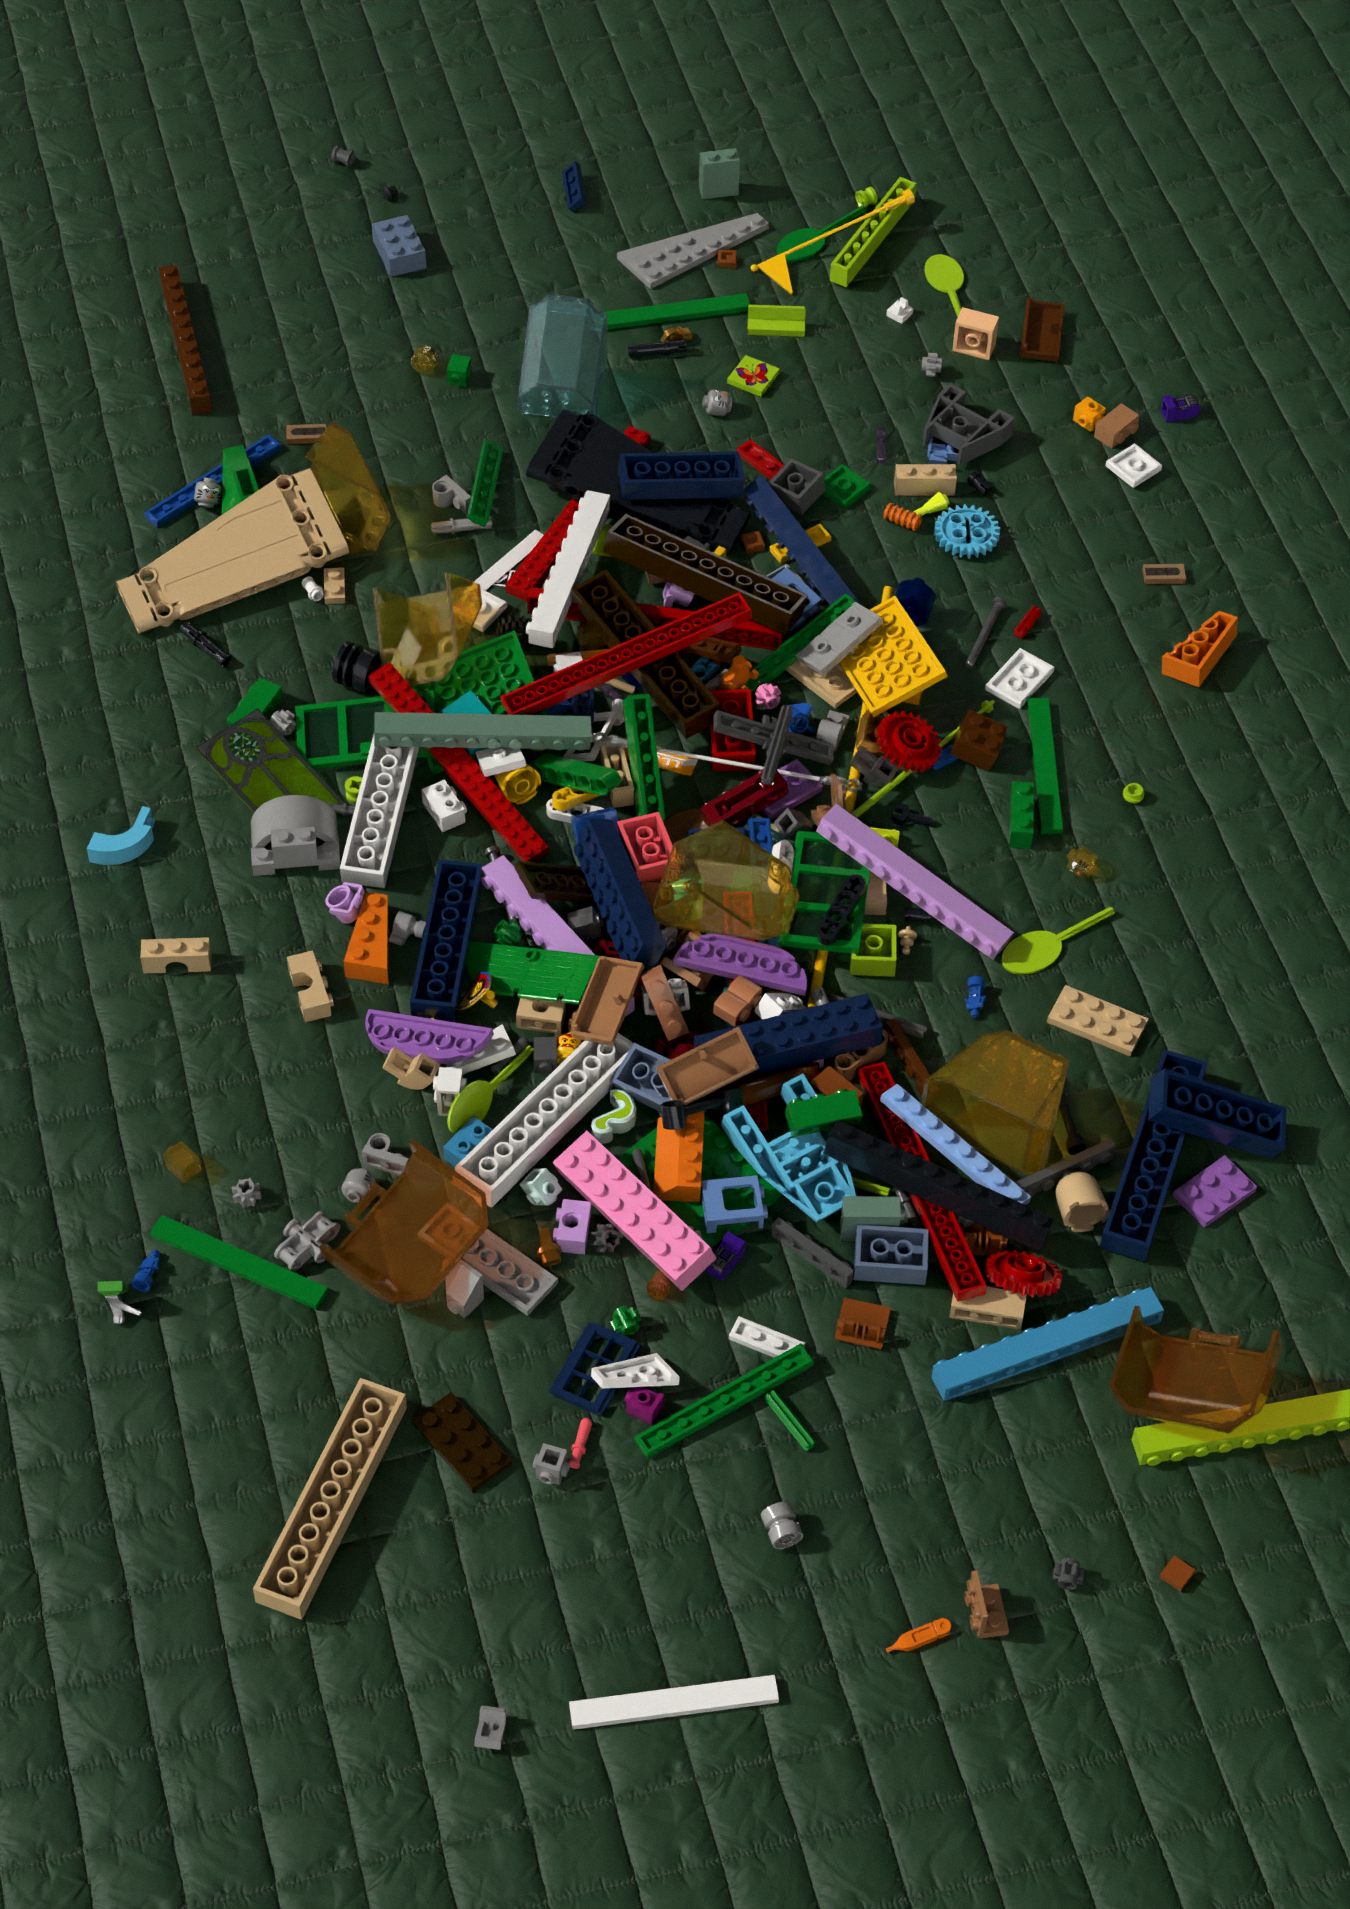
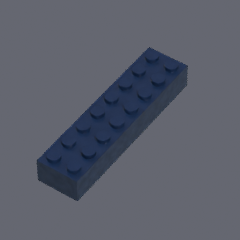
(619, 894)
(446, 940)
(808, 1034)

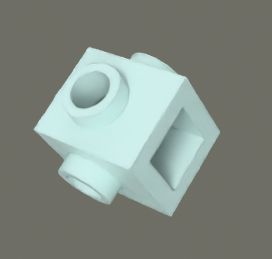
(541, 1187)

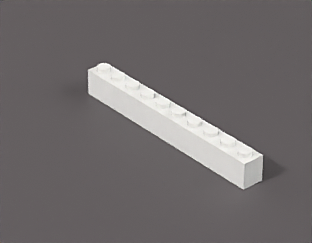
(569, 569)

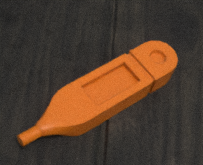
(922, 1635)

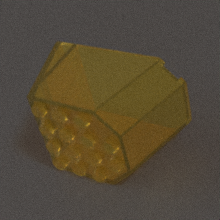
(1001, 1098)

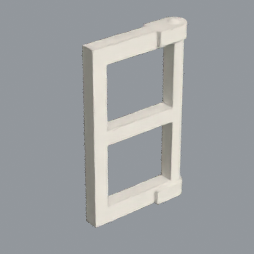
(610, 717)

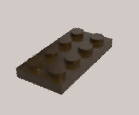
(554, 882)
(462, 1442)

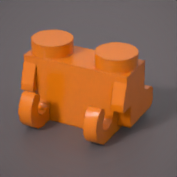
(738, 674)

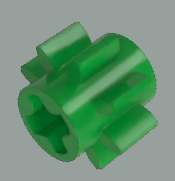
(508, 933)
(626, 1320)

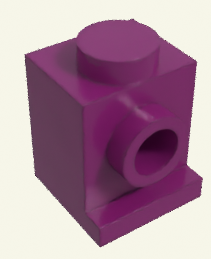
(648, 1408)

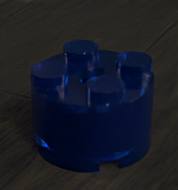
(916, 599)

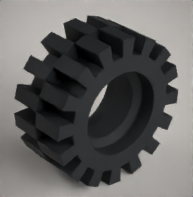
(517, 624)

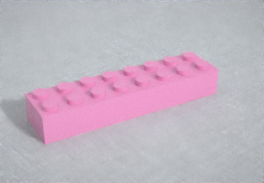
(634, 1210)

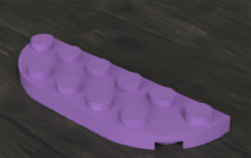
(737, 956)
(437, 1039)

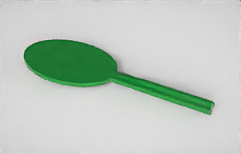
(803, 235)

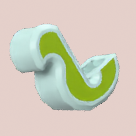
(615, 1121)

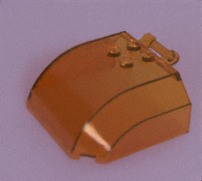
(412, 1231)
(1191, 1379)

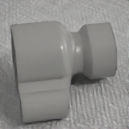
(405, 925)

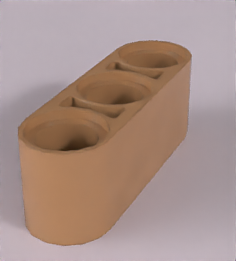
(853, 1060)

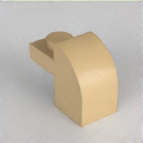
(412, 1073)

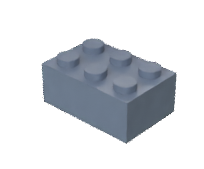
(399, 245)
(639, 1077)
(891, 1254)

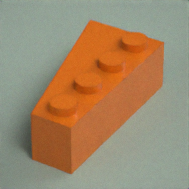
(1202, 650)
(369, 944)

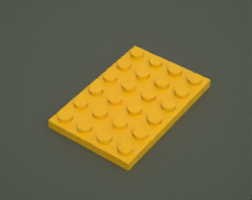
(892, 661)

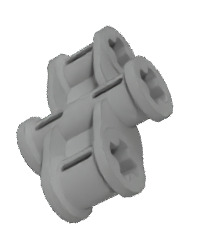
(305, 1240)

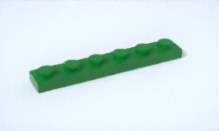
(485, 483)

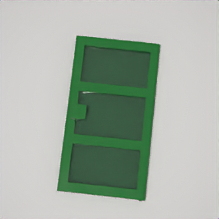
(343, 730)
(818, 875)

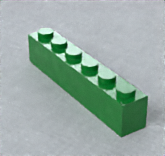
(643, 755)

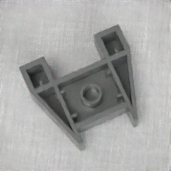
(965, 428)

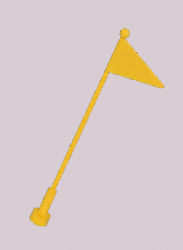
(777, 267)

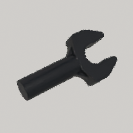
(908, 816)

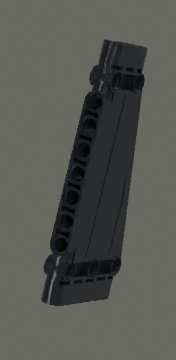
(584, 456)

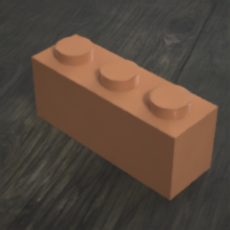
(664, 1002)

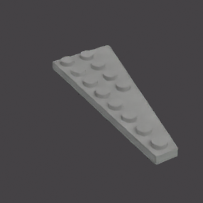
(669, 257)

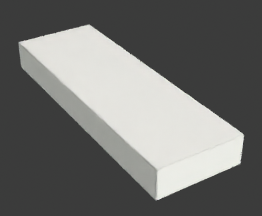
(761, 1338)

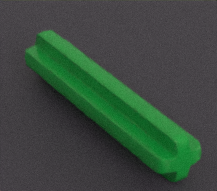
(790, 1420)

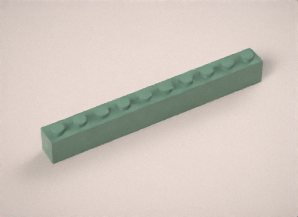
(482, 731)

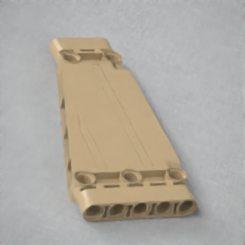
(238, 554)

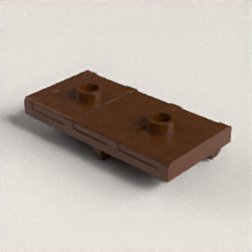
(1042, 330)

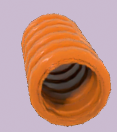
(903, 517)

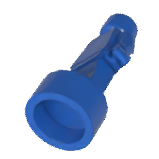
(976, 1000)
(142, 1280)

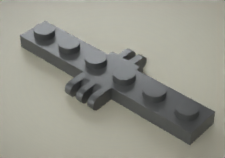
(763, 733)

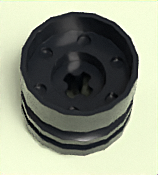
(355, 665)

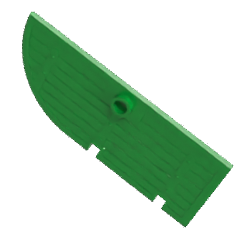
(532, 971)

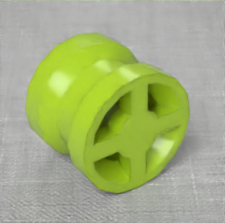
(866, 197)
(351, 788)

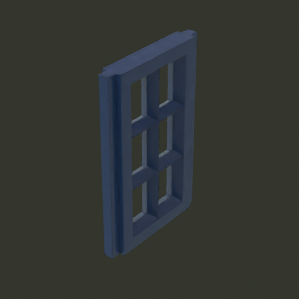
(574, 1360)

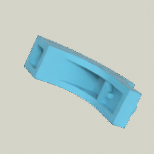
(123, 847)

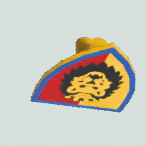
(479, 990)

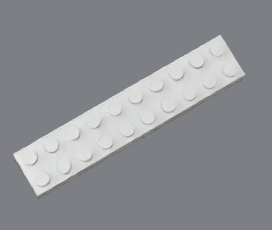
(543, 1118)

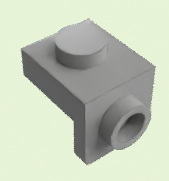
(490, 1727)

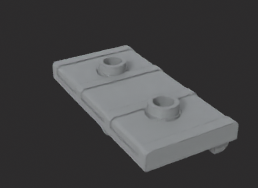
(839, 638)

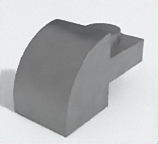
(876, 770)

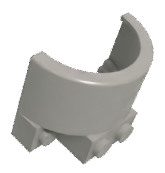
(292, 828)

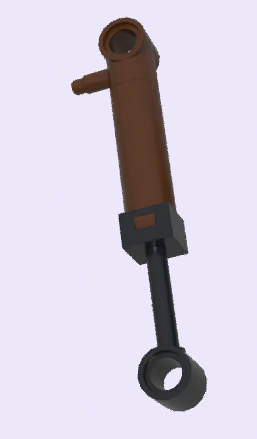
(733, 1096)

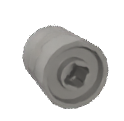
(780, 1522)

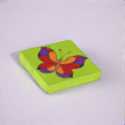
(753, 375)

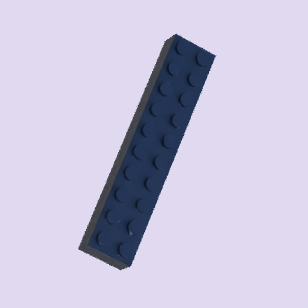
(1147, 1174)

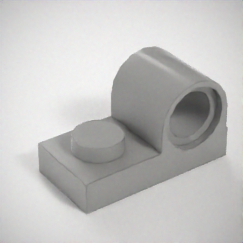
(448, 492)
(833, 728)
(383, 1158)

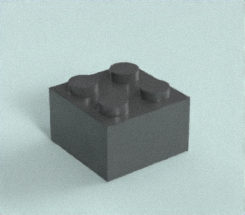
(798, 485)

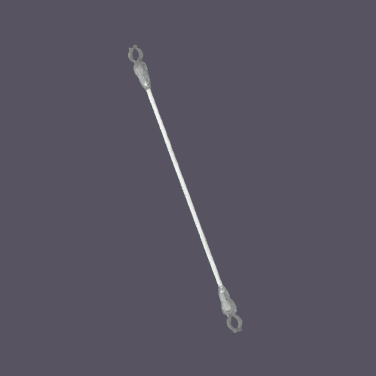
(615, 741)

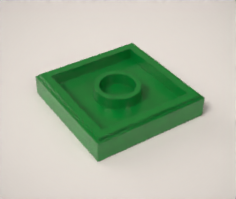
(845, 486)

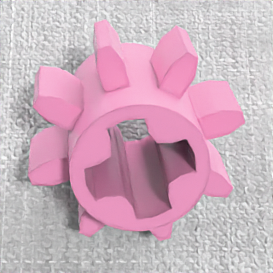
(767, 696)

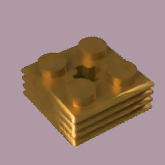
(867, 733)

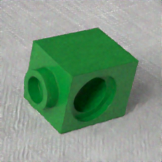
(458, 370)

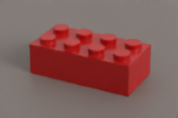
(728, 747)

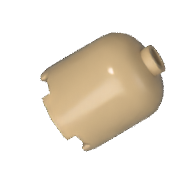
(1081, 1201)

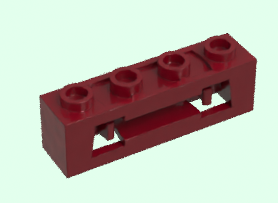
(744, 800)

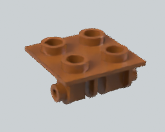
(983, 1240)
(862, 1323)

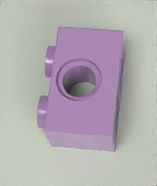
(577, 1214)

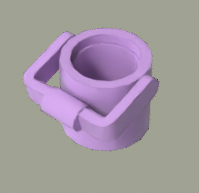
(676, 594)
(344, 902)

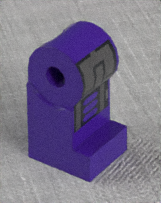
(1179, 408)
(727, 1256)

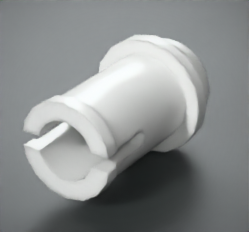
(314, 591)
(617, 706)

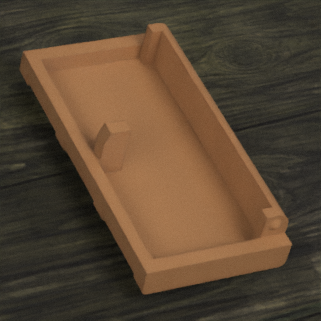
(606, 1000)
(707, 1067)

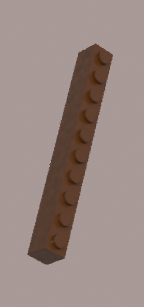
(184, 340)

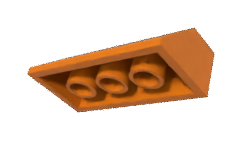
(679, 1160)

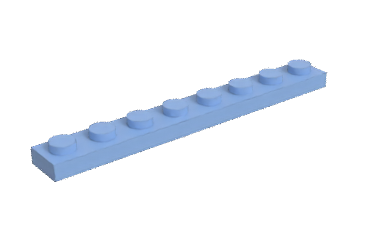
(951, 1144)

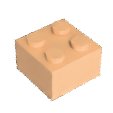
(975, 333)

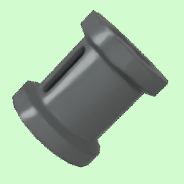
(343, 156)

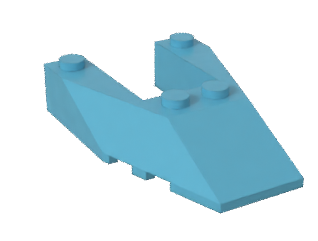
(796, 1163)

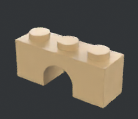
(190, 951)
(306, 971)

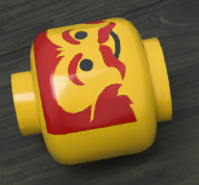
(566, 1045)

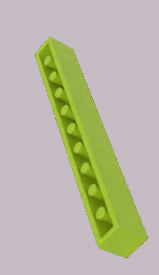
(1273, 1423)

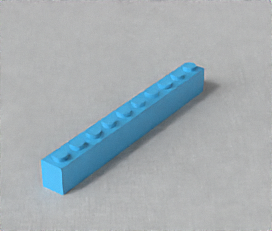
(1043, 1344)

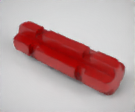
(1027, 622)

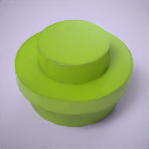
(1133, 793)

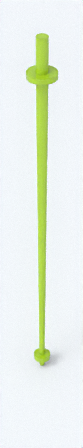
(986, 707)

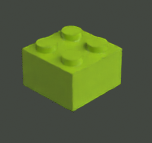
(876, 951)

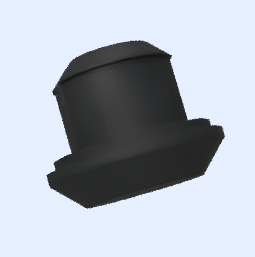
(389, 192)

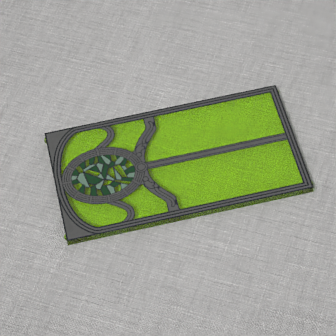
(262, 763)

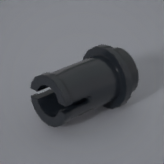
(979, 483)
(916, 914)

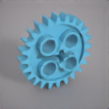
(982, 531)

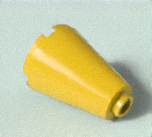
(519, 784)

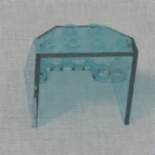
(563, 357)

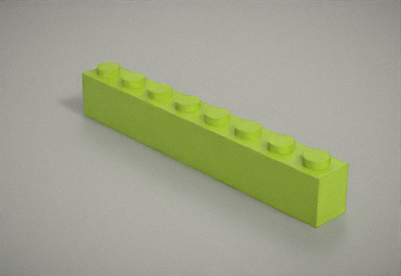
(869, 236)

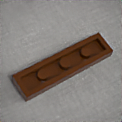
(905, 1053)

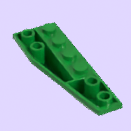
(237, 478)

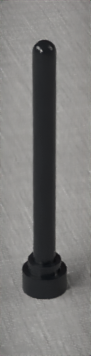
(1074, 1143)

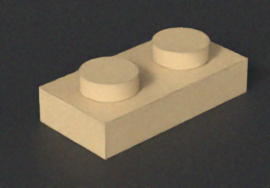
(334, 585)

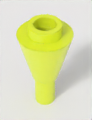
(937, 503)

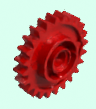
(908, 742)
(1023, 1273)

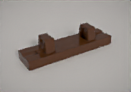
(725, 650)

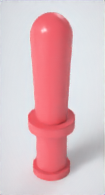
(579, 1446)

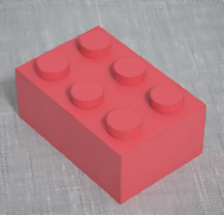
(646, 845)

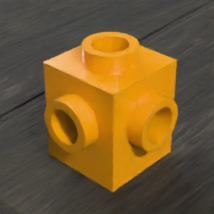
(1088, 413)

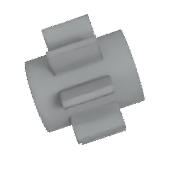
(931, 364)
(283, 722)
(246, 1192)

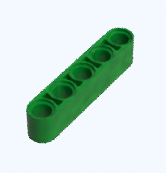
(576, 774)

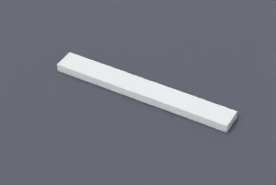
(673, 1702)

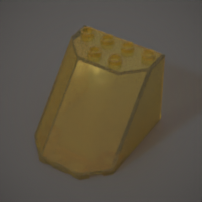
(349, 489)
(426, 631)
(725, 887)

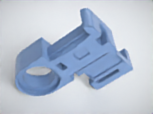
(940, 453)

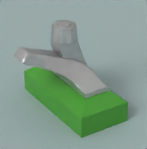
(113, 1293)

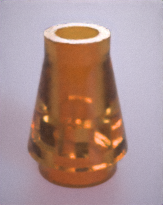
(658, 1286)

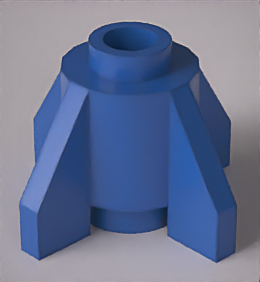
(799, 719)

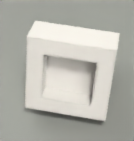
(900, 311)

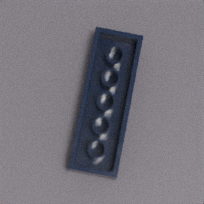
(681, 475)
(1217, 1113)

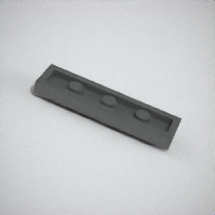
(813, 1253)

